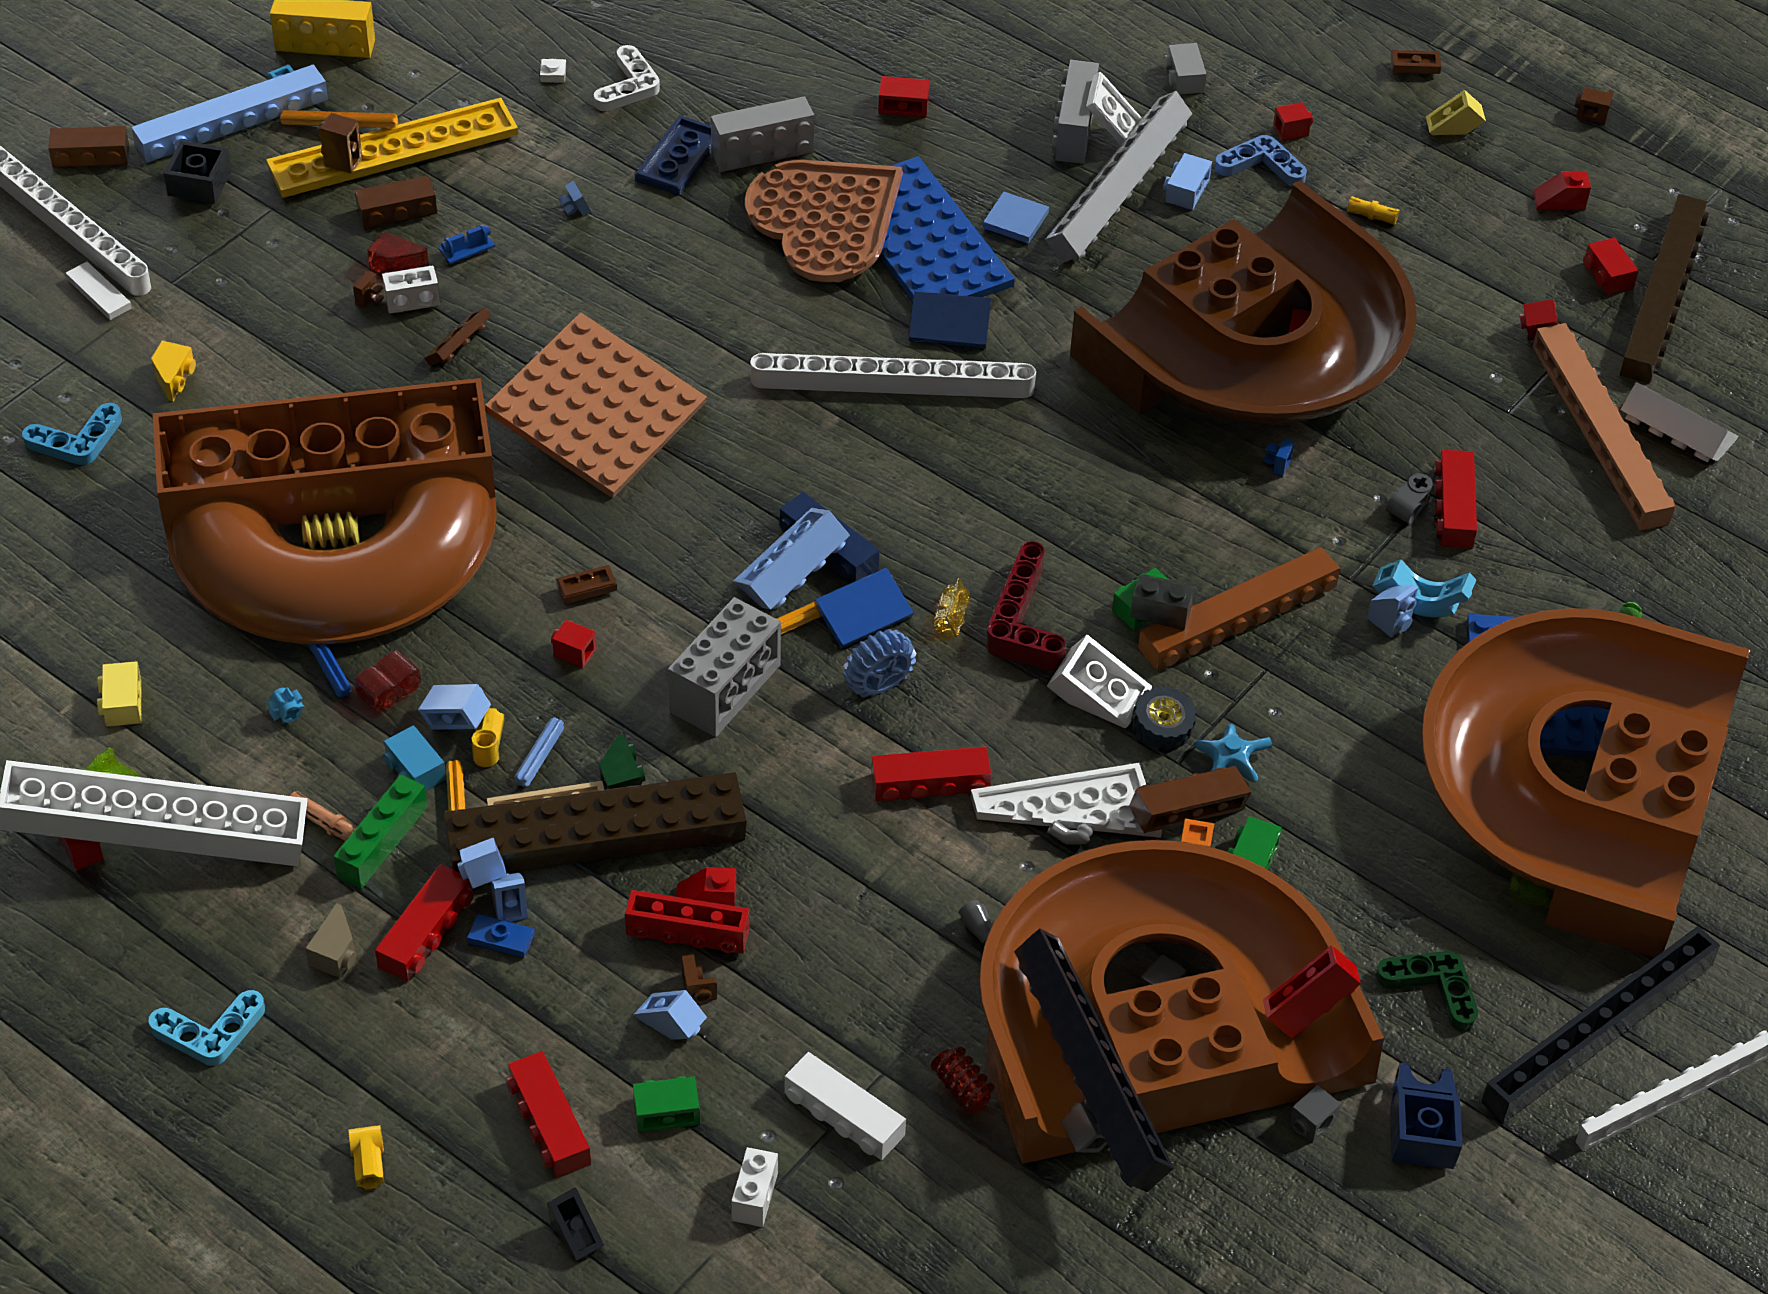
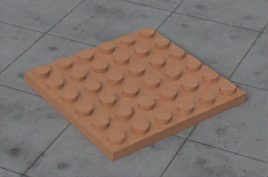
(595, 404)

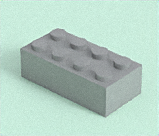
(1074, 117)
(762, 134)

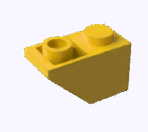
(172, 366)

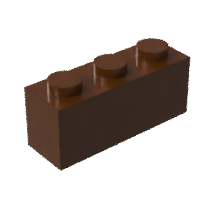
(88, 146)
(396, 201)

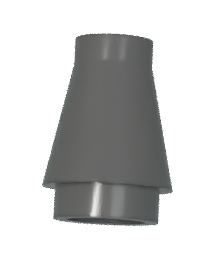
(976, 920)

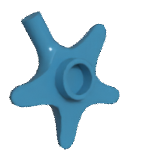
(1233, 751)

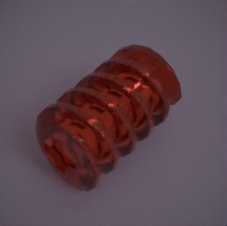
(963, 1079)

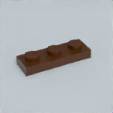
(458, 337)

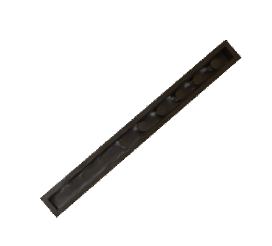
(1663, 289)

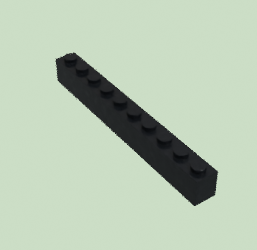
(1599, 1024)
(1093, 1062)

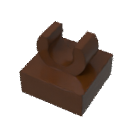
(367, 290)

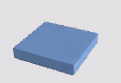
(1016, 217)

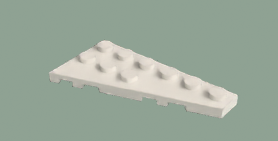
(1087, 797)

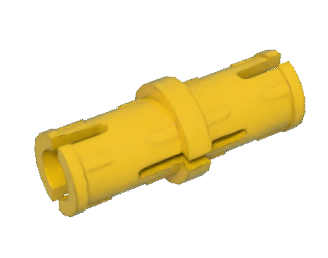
(1373, 210)

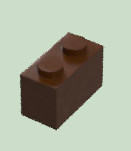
(340, 143)

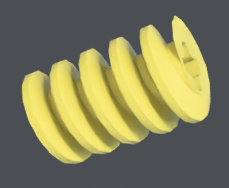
(330, 530)

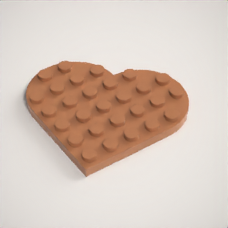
(825, 214)

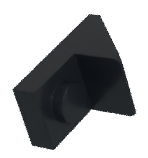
(574, 1223)

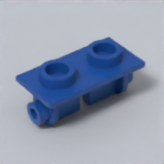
(461, 247)

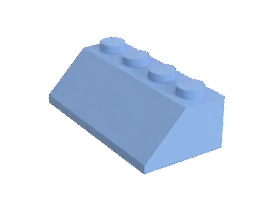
(792, 558)

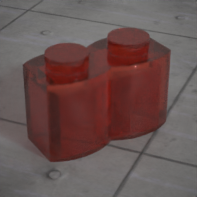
(387, 681)

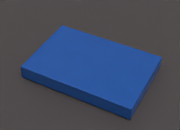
(863, 608)

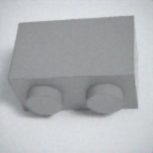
(1185, 68)

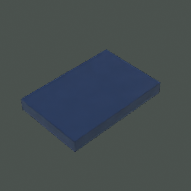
(950, 319)

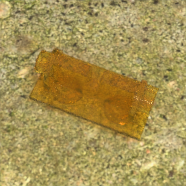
(952, 608)

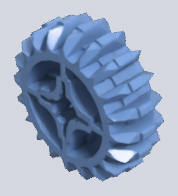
(879, 663)

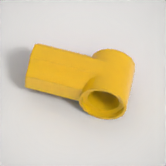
(487, 738)
(366, 1148)

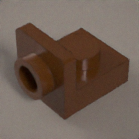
(698, 988)

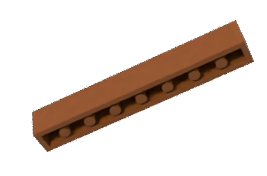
(1241, 608)

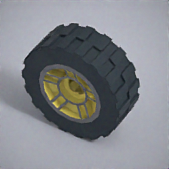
(1156, 706)

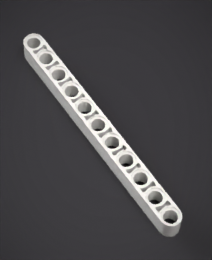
(73, 225)
(893, 375)

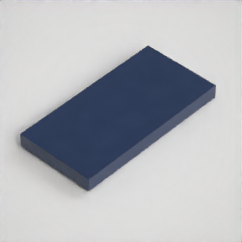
(677, 156)

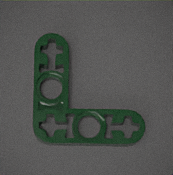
(1443, 977)

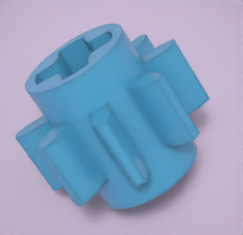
(285, 705)

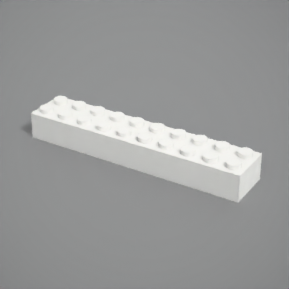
(152, 813)

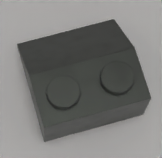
(1162, 601)

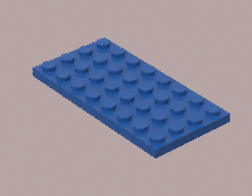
(935, 244)

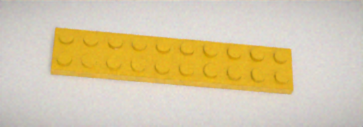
(398, 146)

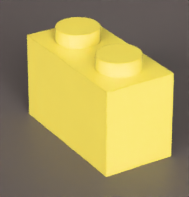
(120, 694)

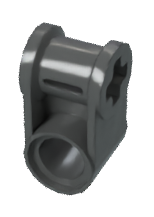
(1410, 498)

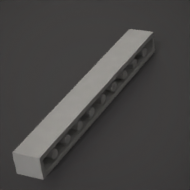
(1119, 177)

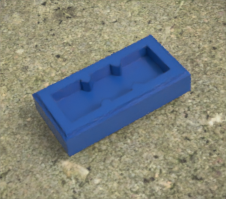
(500, 936)

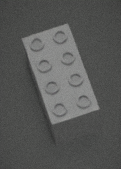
(724, 666)

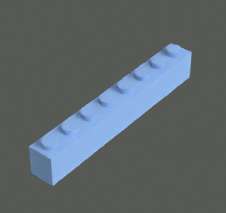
(230, 112)

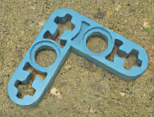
(207, 1038)

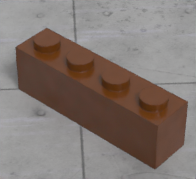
(1189, 798)

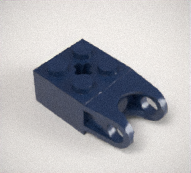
(1425, 1120)

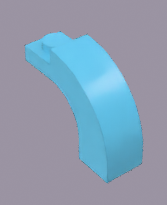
(1432, 598)

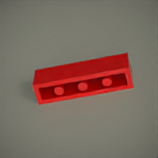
(1456, 498)
(930, 773)
(424, 923)
(549, 1115)

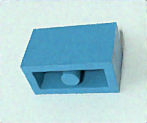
(414, 758)

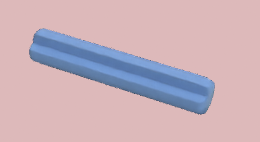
(539, 752)

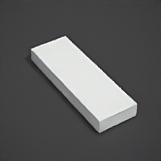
(98, 290)

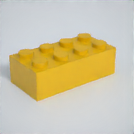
(323, 27)

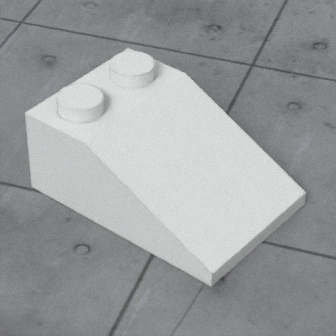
(1098, 682)

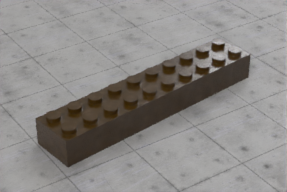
(603, 823)

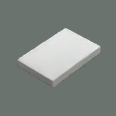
(1111, 108)

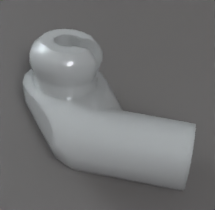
(1070, 837)

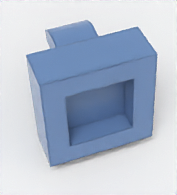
(574, 200)

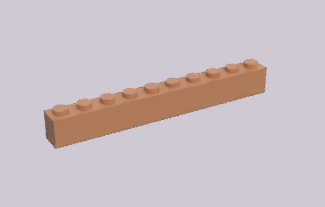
(1604, 427)

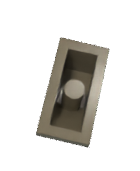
(332, 945)

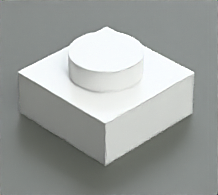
(553, 70)

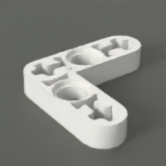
(642, 84)

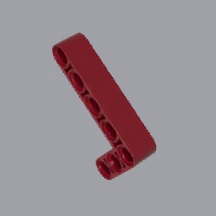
(1006, 634)

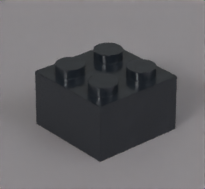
(197, 172)

